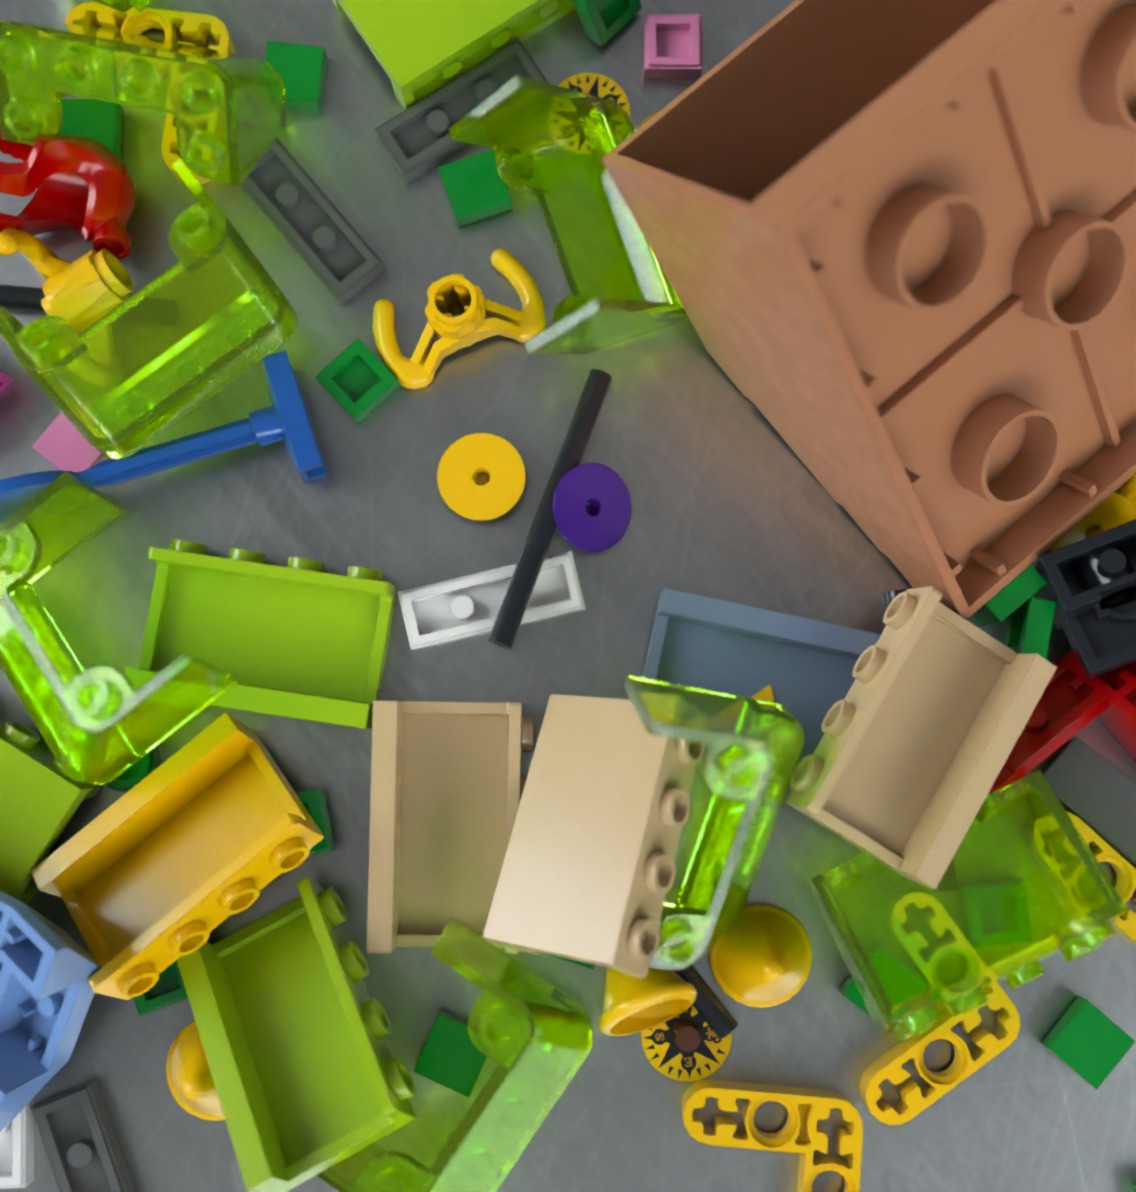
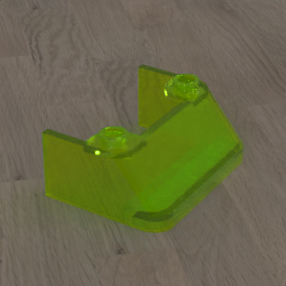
(553, 147)
(164, 343)
(95, 715)
(749, 770)
(539, 1046)

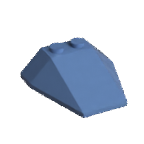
(40, 1002)

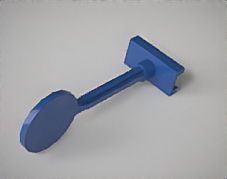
(281, 421)

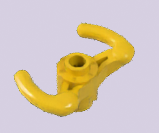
(75, 290)
(452, 296)

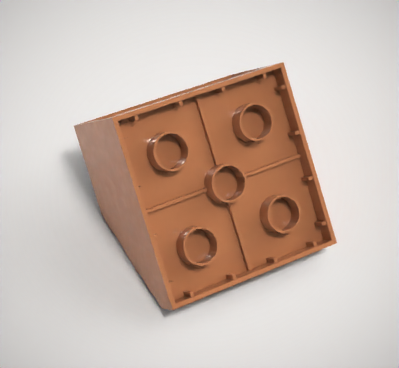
(918, 262)

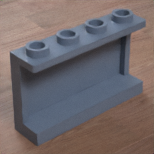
(747, 648)

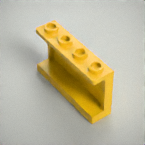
(179, 856)

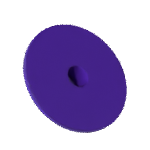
(591, 507)

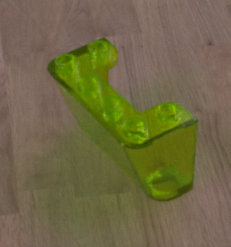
(222, 101)
(1004, 905)

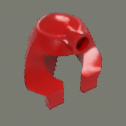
(76, 187)

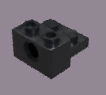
(1095, 597)

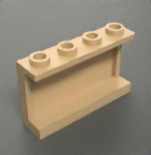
(919, 736)
(440, 815)
(594, 837)

